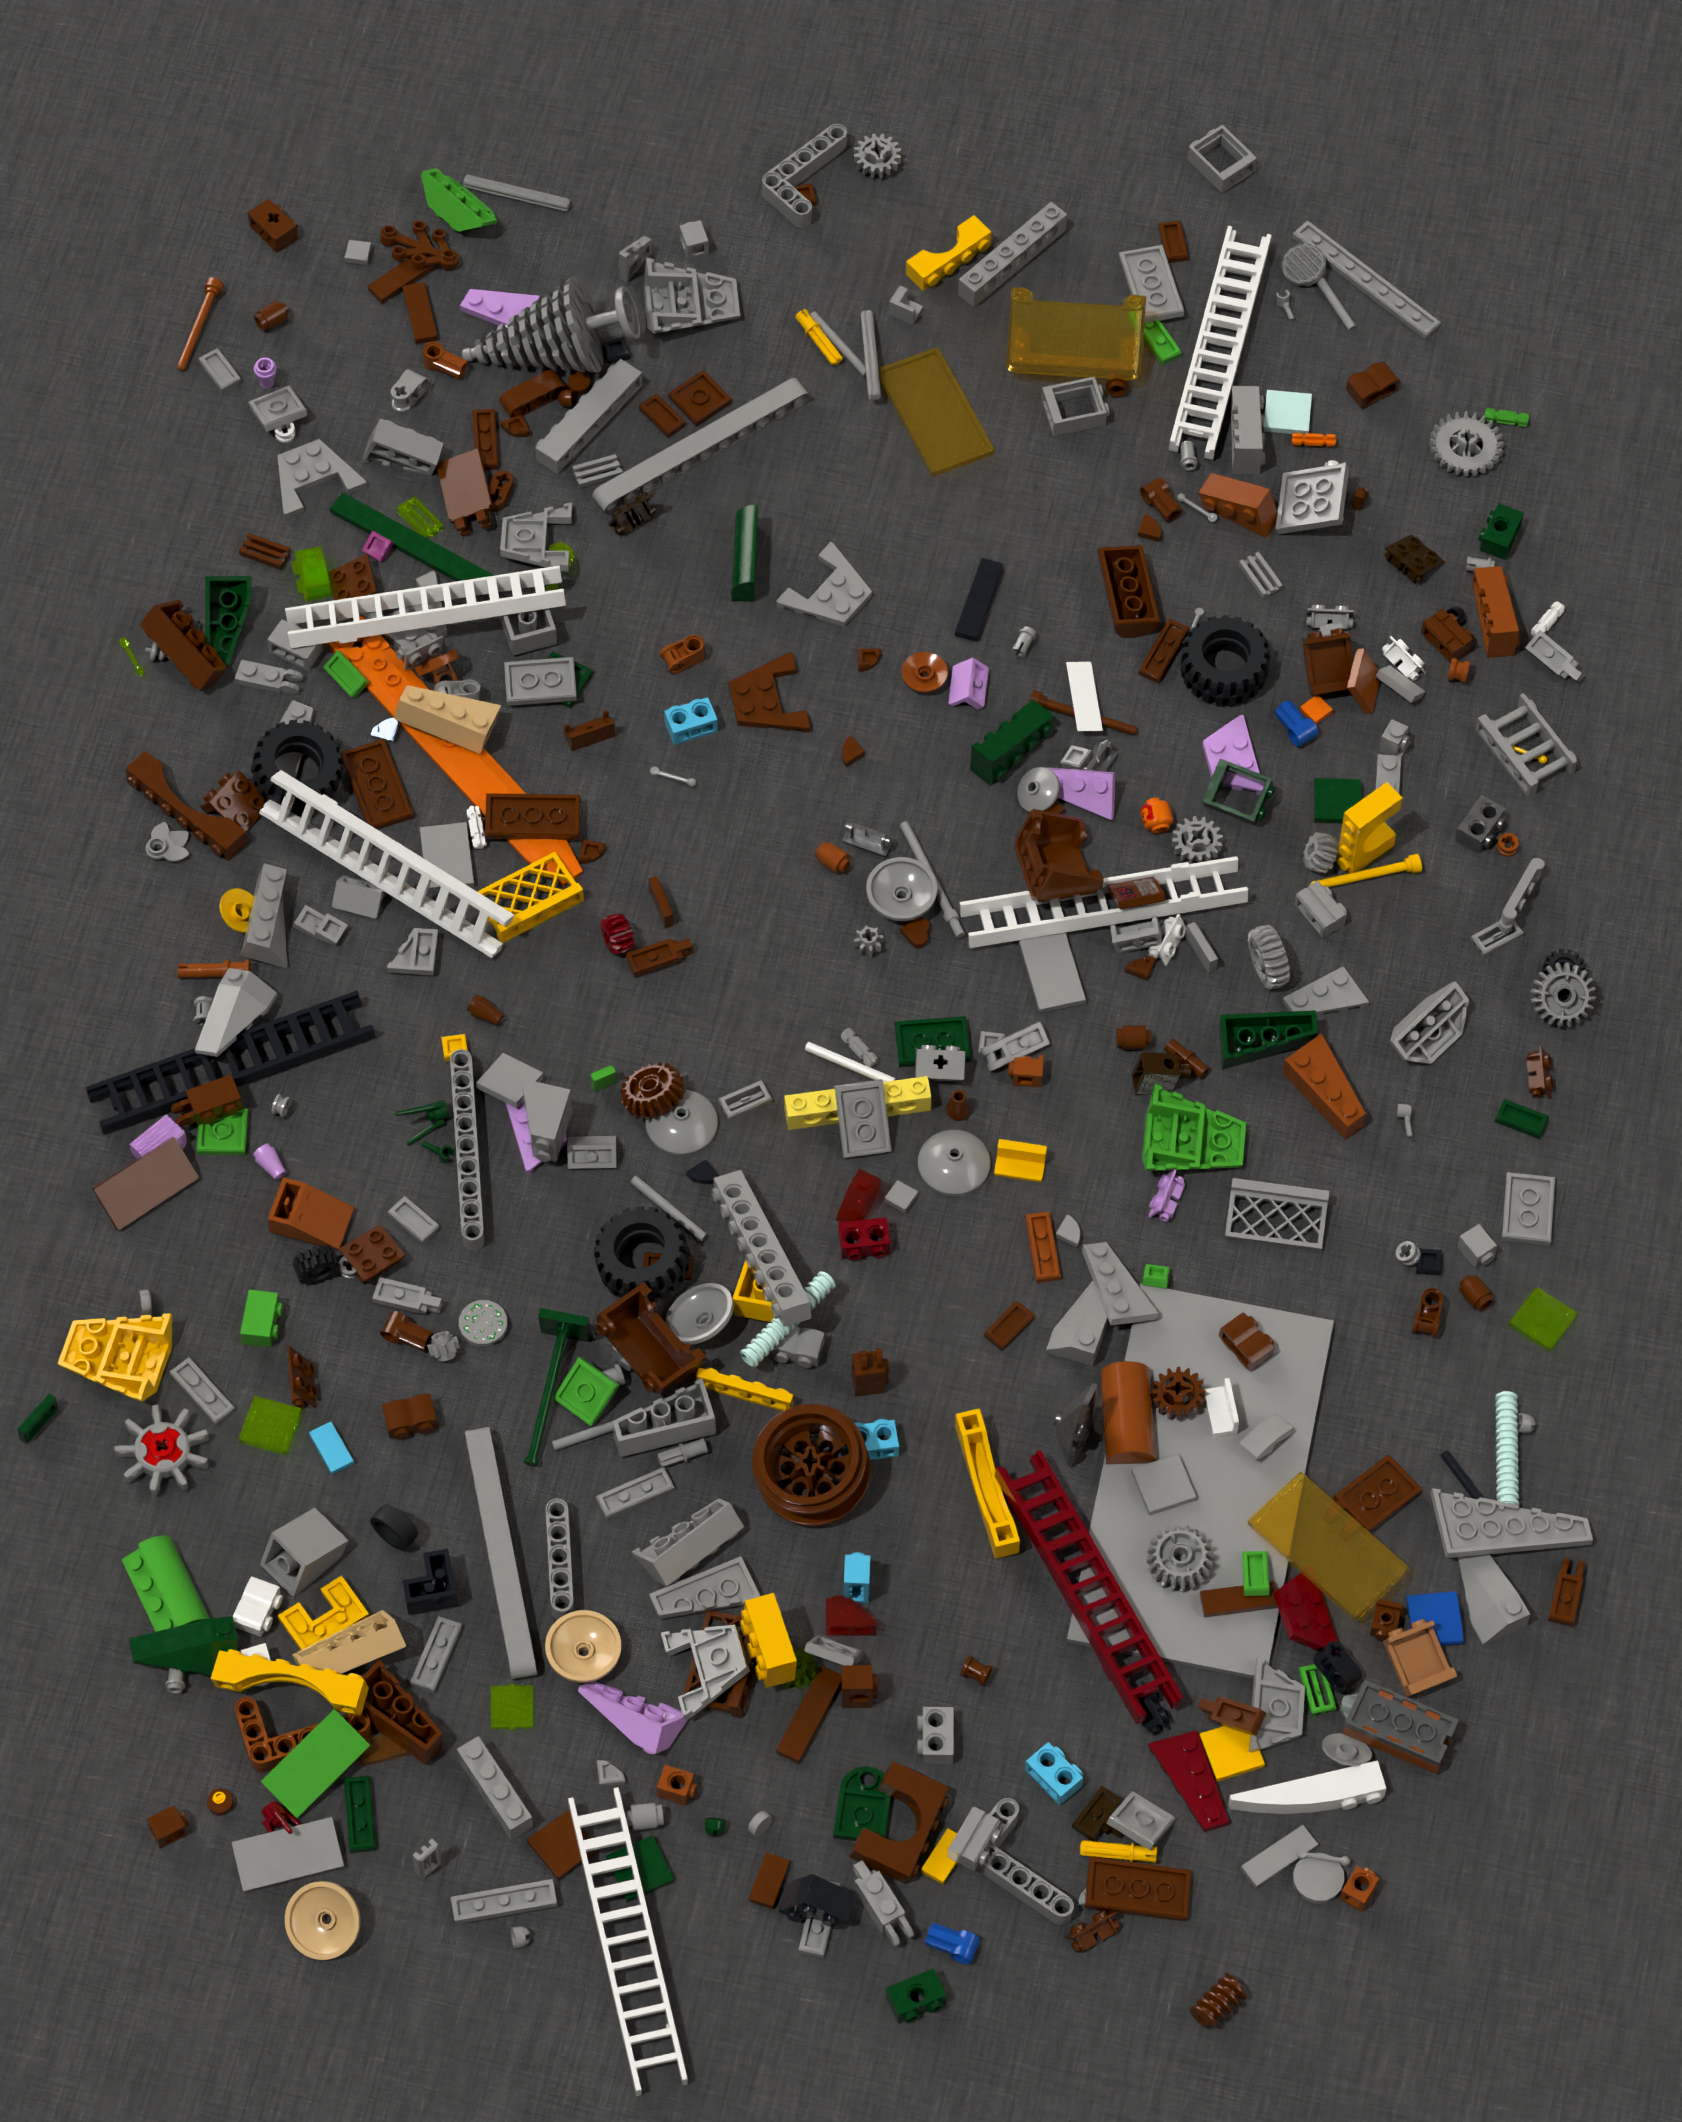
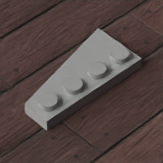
(291, 761)
(1117, 1289)
(710, 1590)

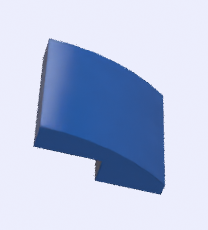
(1443, 1610)

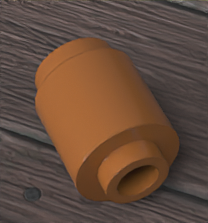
(833, 857)

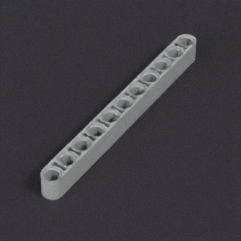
(701, 445)
(500, 1553)

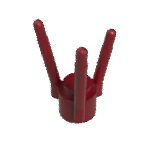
(277, 1817)

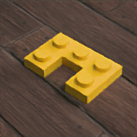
(345, 1612)

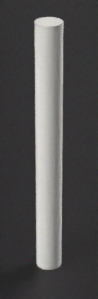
(847, 1063)

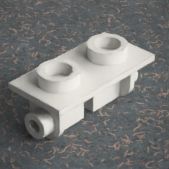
(1411, 664)
(1172, 932)

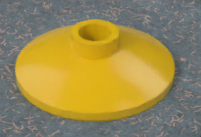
(236, 908)

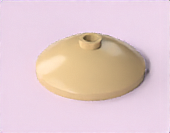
(583, 1632)
(307, 1923)

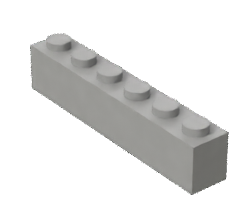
(588, 416)

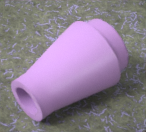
(265, 371)
(269, 1160)

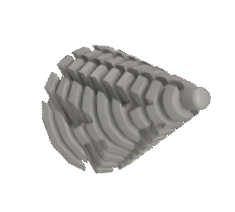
(557, 331)

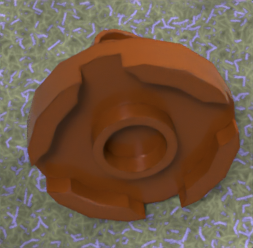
(439, 666)

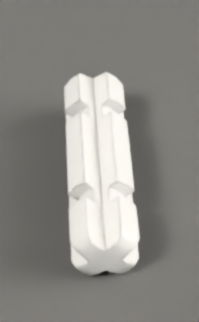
(1548, 618)
(476, 827)

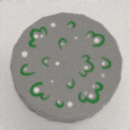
(483, 1323)

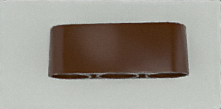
(532, 394)

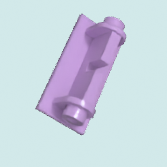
(1168, 1187)

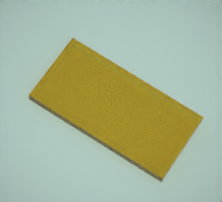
(935, 412)
(1328, 1546)

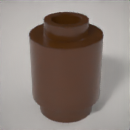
(271, 315)
(1133, 1037)
(1476, 1292)

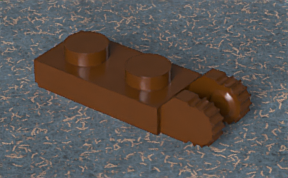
(1566, 1594)

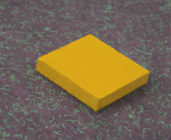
(1229, 1753)

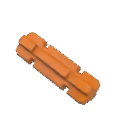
(1313, 439)

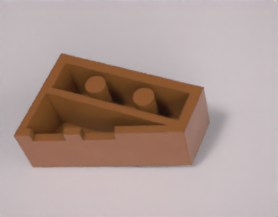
(1240, 503)

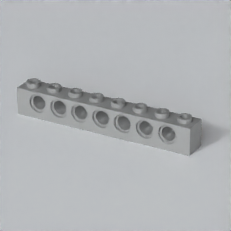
(761, 1248)

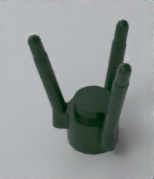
(435, 1112)

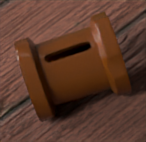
(976, 1670)

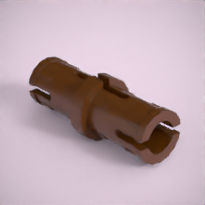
(1187, 1057)

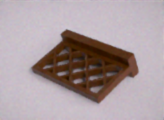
(740, 1690)

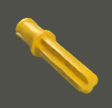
(813, 330)
(1118, 1851)

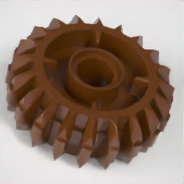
(652, 1091)

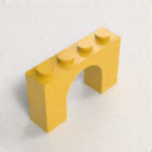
(1363, 829)

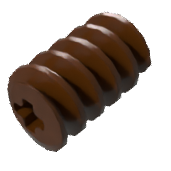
(1218, 2001)

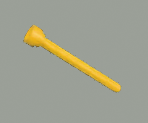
(1410, 864)

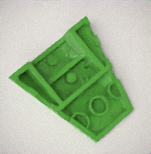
(1189, 1135)

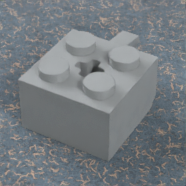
(529, 630)

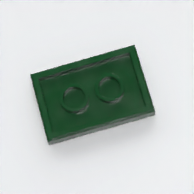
(936, 1032)

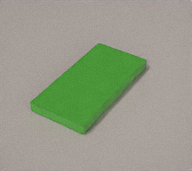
(315, 1763)

